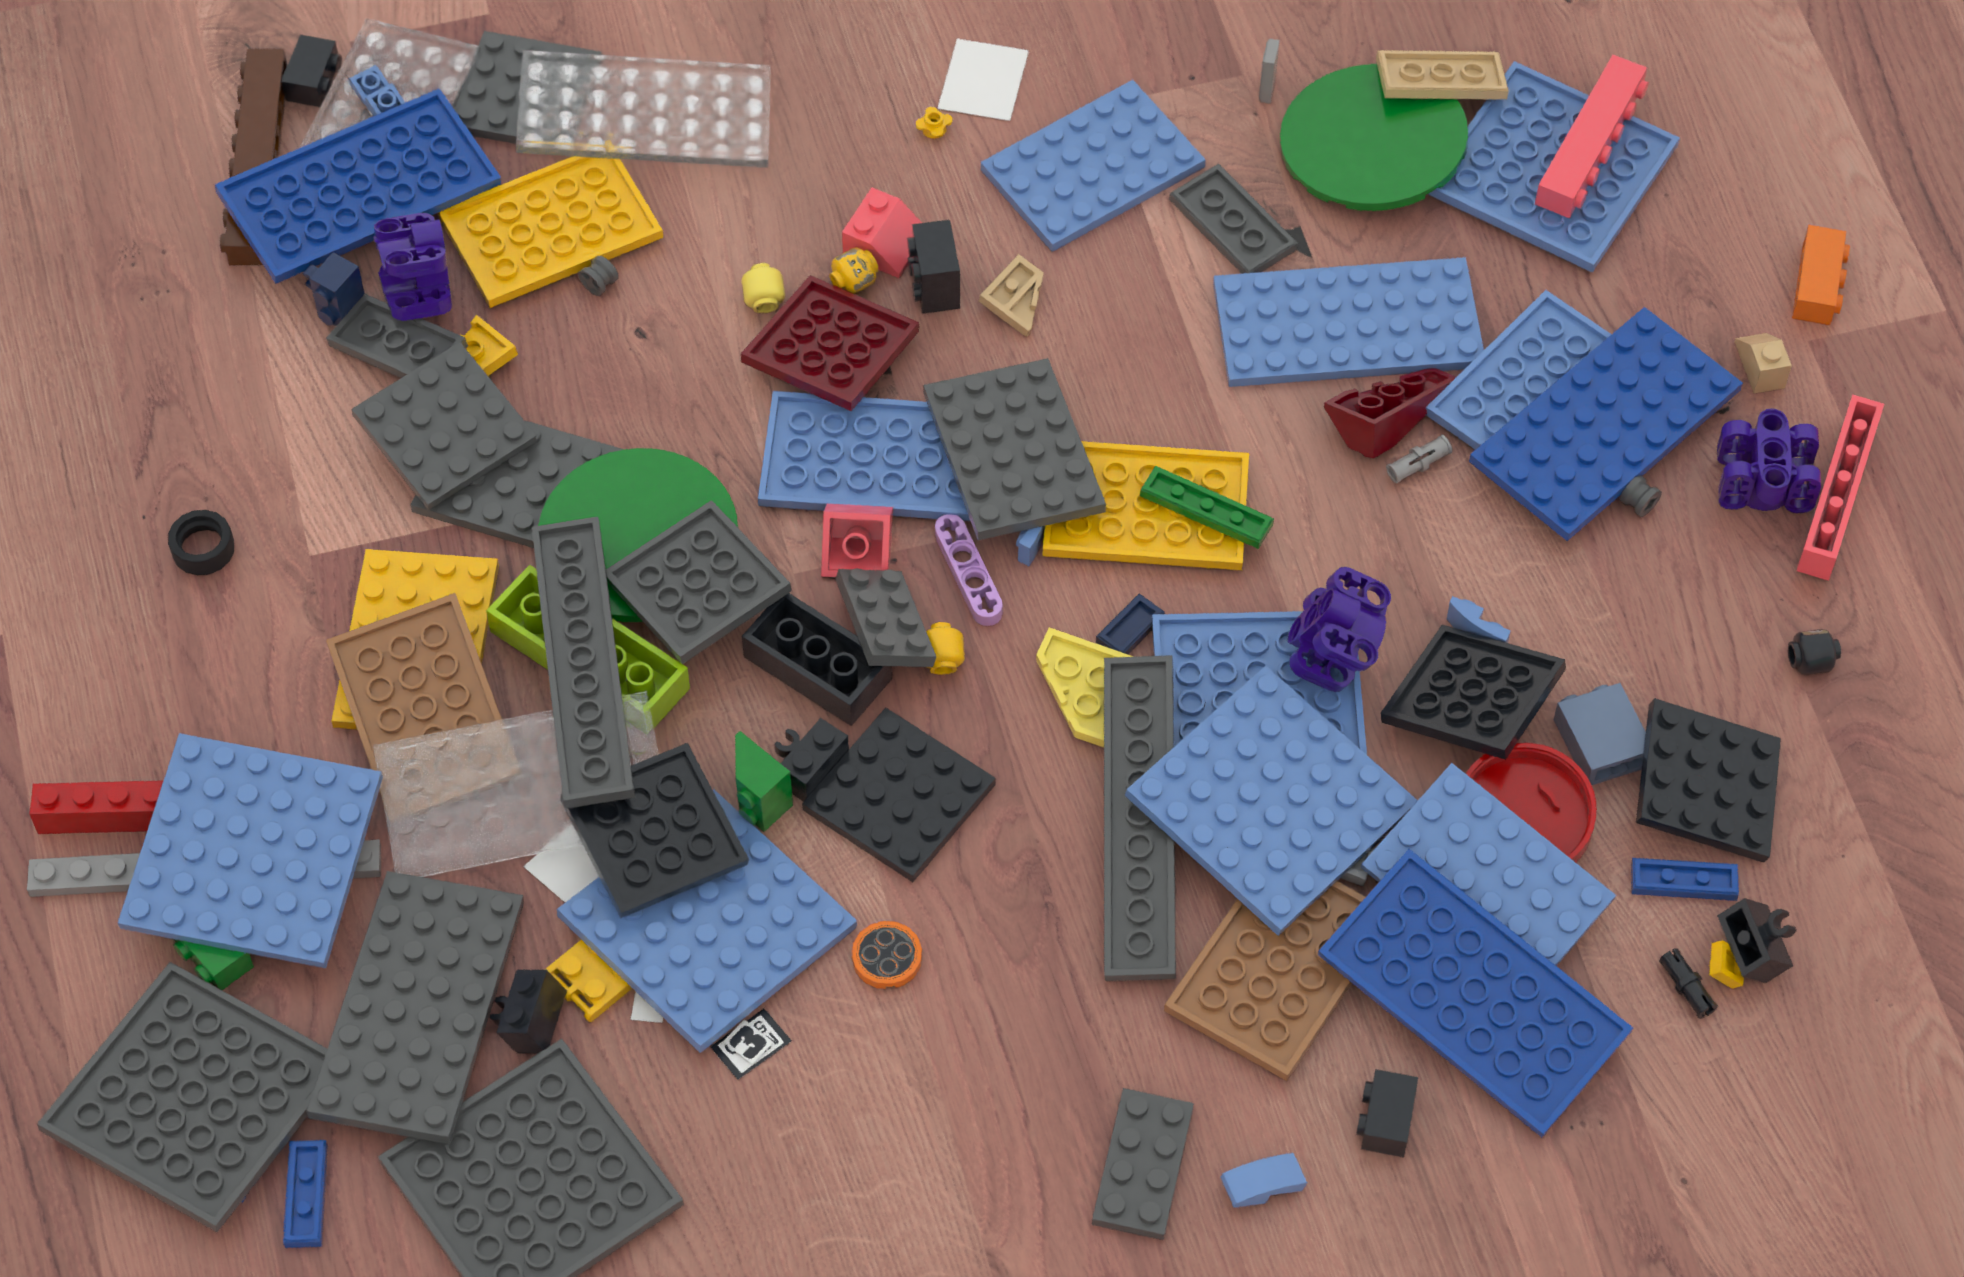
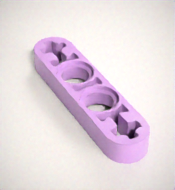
(972, 568)

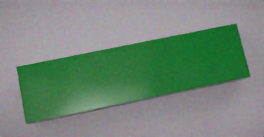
(1207, 507)

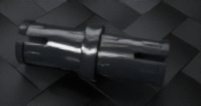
(1688, 983)

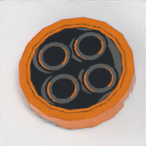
(887, 954)

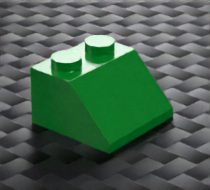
(761, 784)

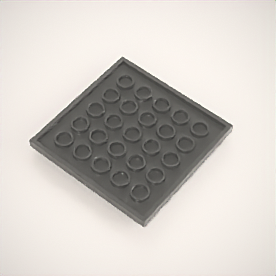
(189, 1096)
(533, 1175)

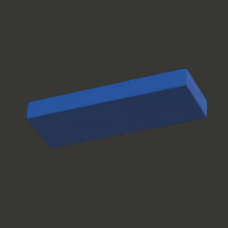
(1684, 879)
(305, 1194)

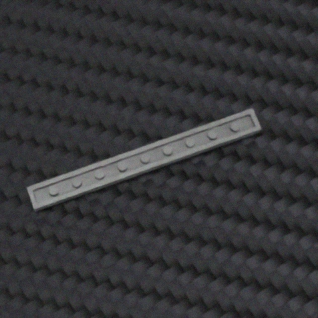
(116, 871)

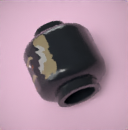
(1813, 651)

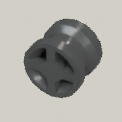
(598, 275)
(1640, 496)

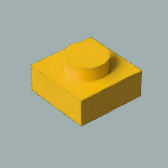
(1724, 966)

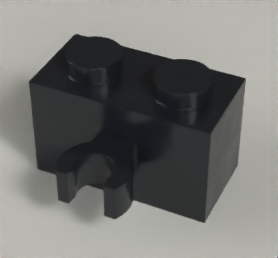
(812, 756)
(1757, 939)
(530, 1011)

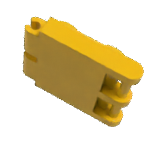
(590, 978)

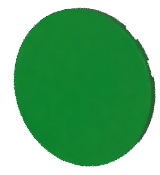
(1370, 148)
(636, 499)

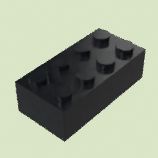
(815, 658)

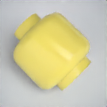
(763, 288)

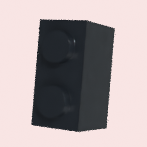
(311, 70)
(1389, 1112)

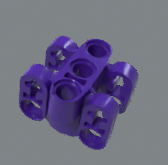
(413, 255)
(1767, 458)
(1336, 626)

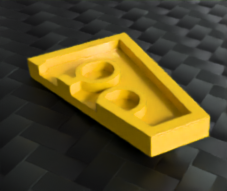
(488, 346)

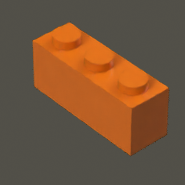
(1821, 275)

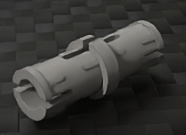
(1401, 469)

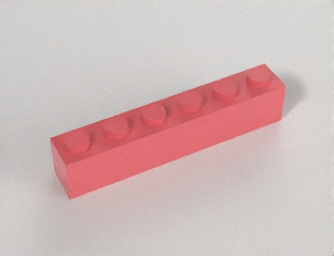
(1591, 136)
(1840, 487)

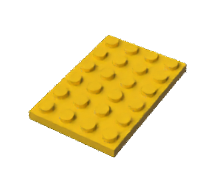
(549, 225)
(1145, 531)
(404, 580)

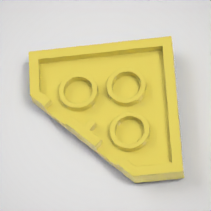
(1077, 681)

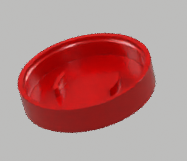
(1544, 792)

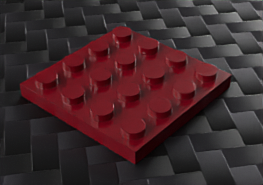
(830, 342)

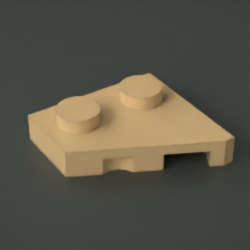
(1015, 294)

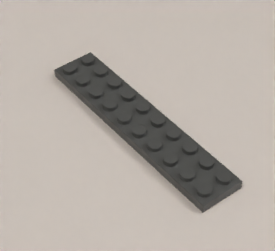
(582, 663)
(1137, 851)

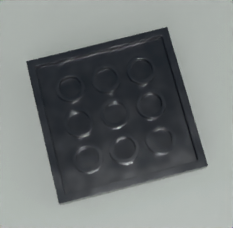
(1473, 691)
(1708, 780)
(899, 794)
(662, 837)

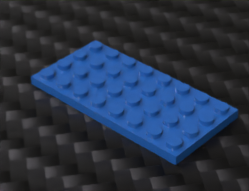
(343, 184)
(1605, 423)
(1475, 992)

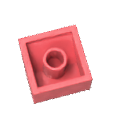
(882, 228)
(856, 538)

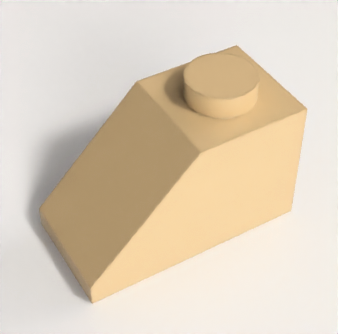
(1764, 361)

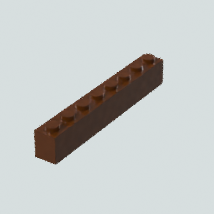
(257, 134)

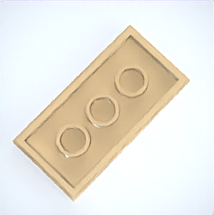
(1441, 74)

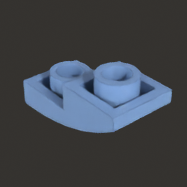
(375, 91)
(1029, 544)
(1468, 617)
(1260, 1179)

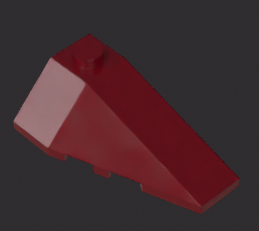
(1385, 414)

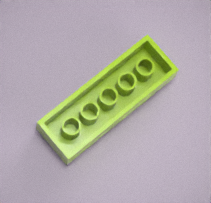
(641, 666)

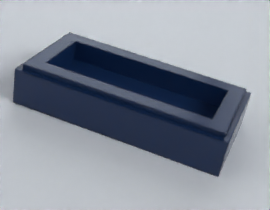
(1129, 625)

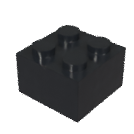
(934, 266)

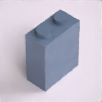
(1602, 732)

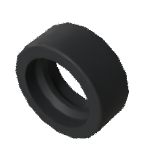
(200, 521)

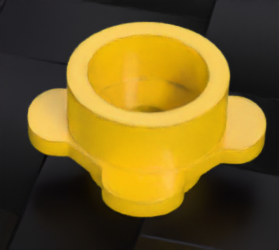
(934, 123)

